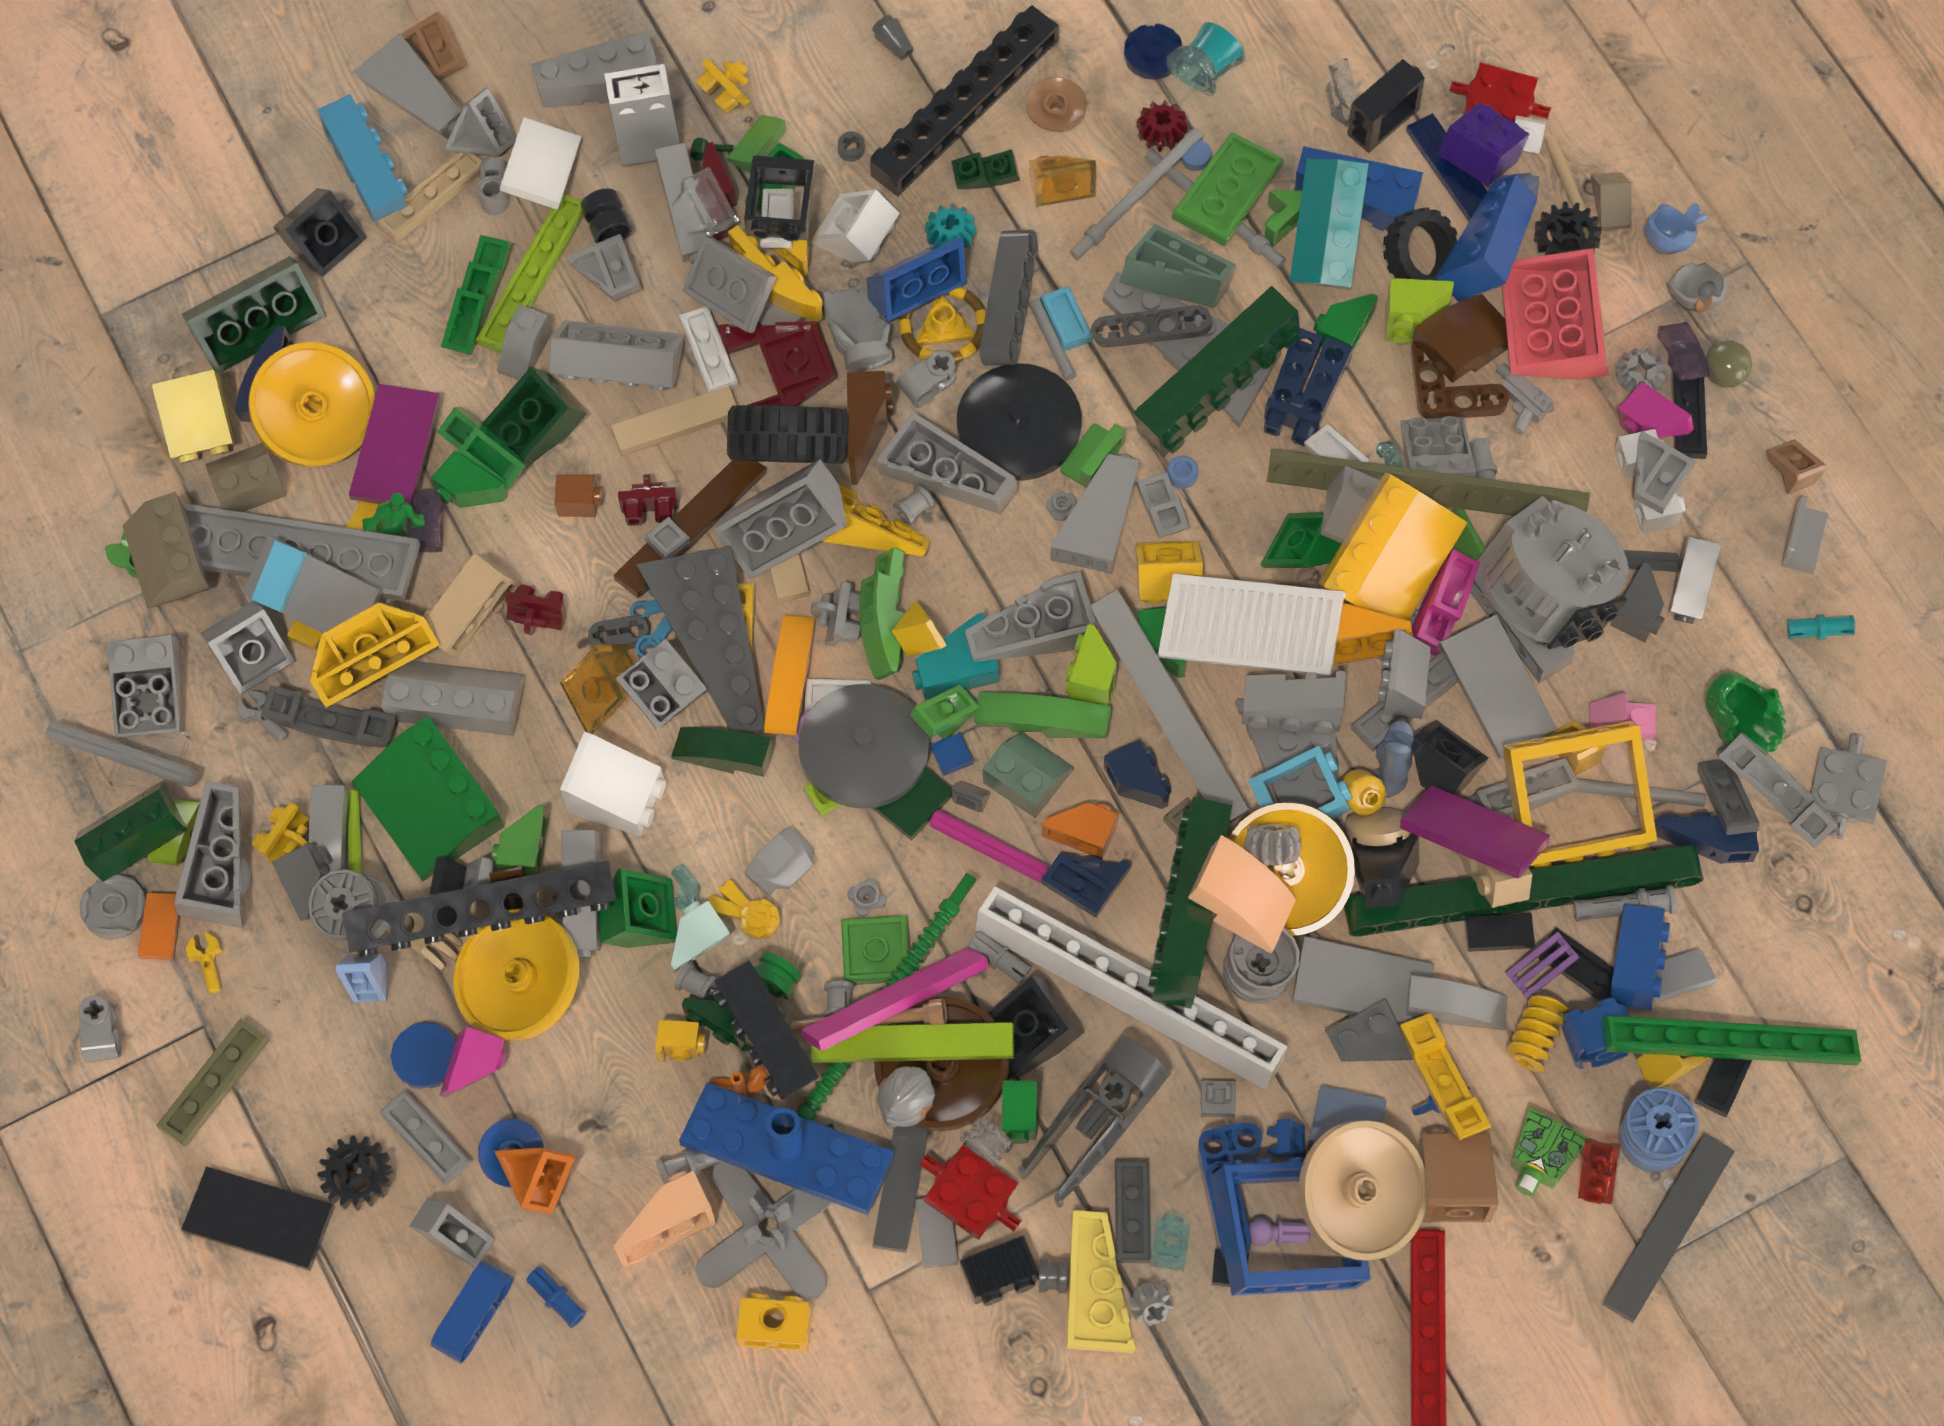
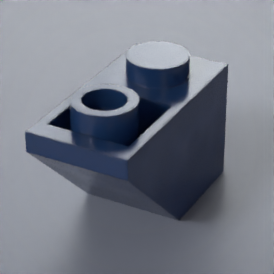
(1135, 777)

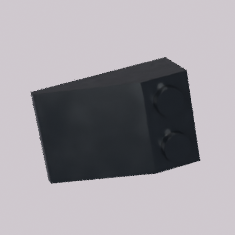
(1040, 1024)

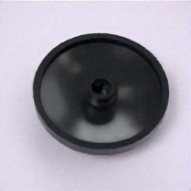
(1020, 419)

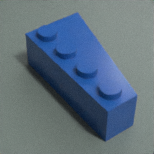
(1387, 191)
(1490, 239)

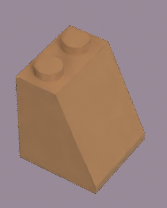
(1458, 1177)

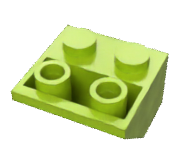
(1093, 671)

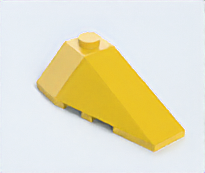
(871, 530)

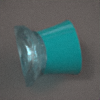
(1206, 58)

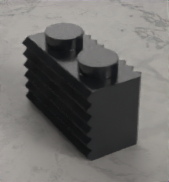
(1000, 1271)

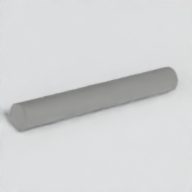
(1052, 339)

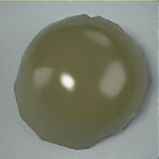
(1729, 364)

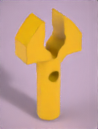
(206, 960)

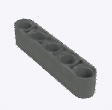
(1008, 297)

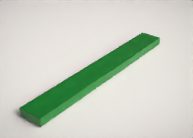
(1730, 1040)

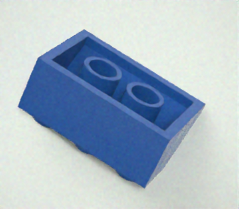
(918, 279)

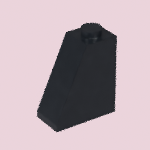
(1385, 870)

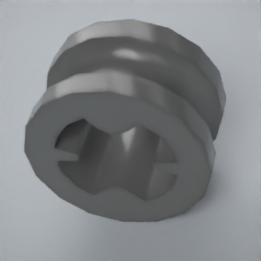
(847, 139)

